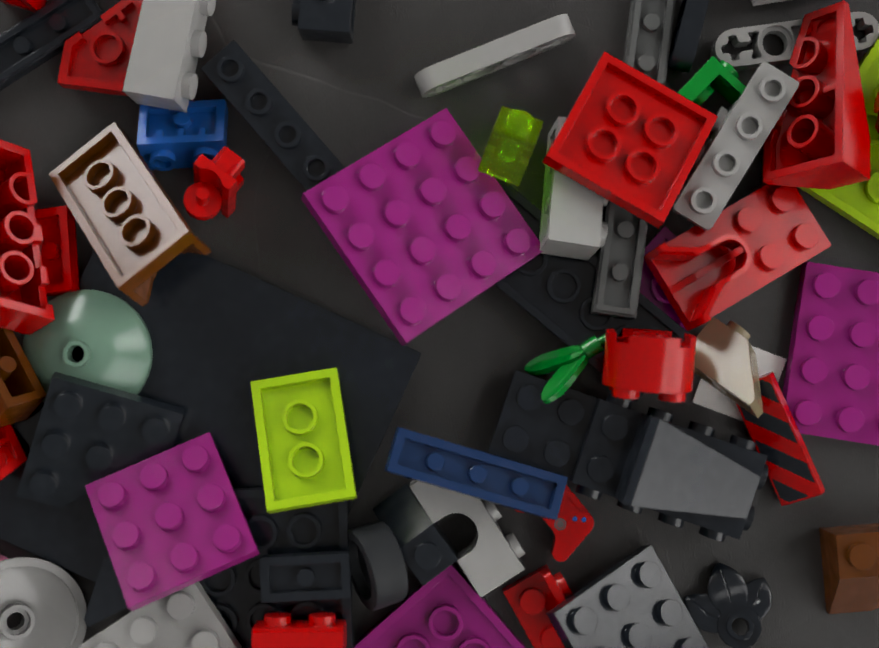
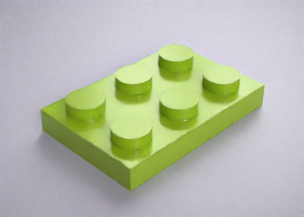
(303, 440)

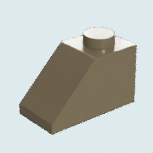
(729, 364)

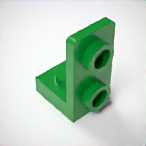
(720, 76)

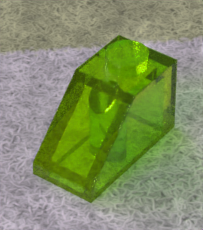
(510, 145)

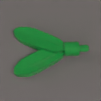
(567, 363)

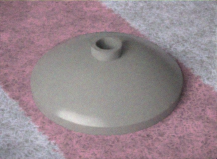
(48, 604)

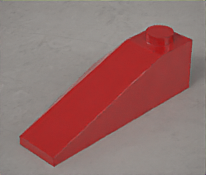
(824, 128)

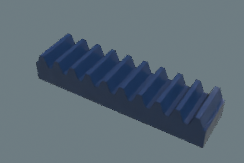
(476, 474)

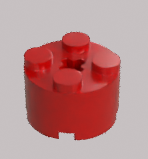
(649, 363)

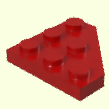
(102, 54)

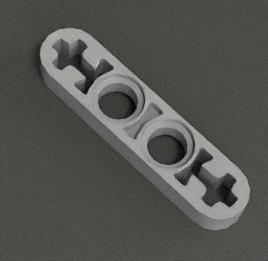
(788, 32)
(494, 55)

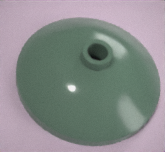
(107, 329)

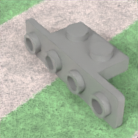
(734, 145)

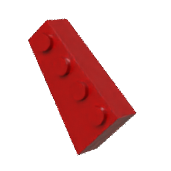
(22, 276)

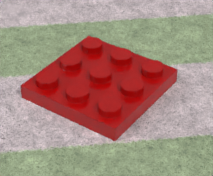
(630, 140)

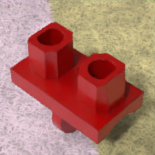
(214, 185)

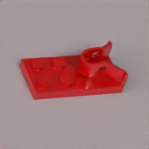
(738, 255)

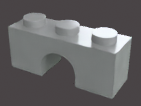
(491, 555)

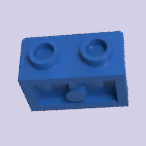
(178, 138)

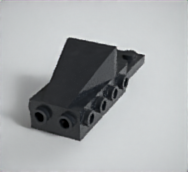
(633, 456)

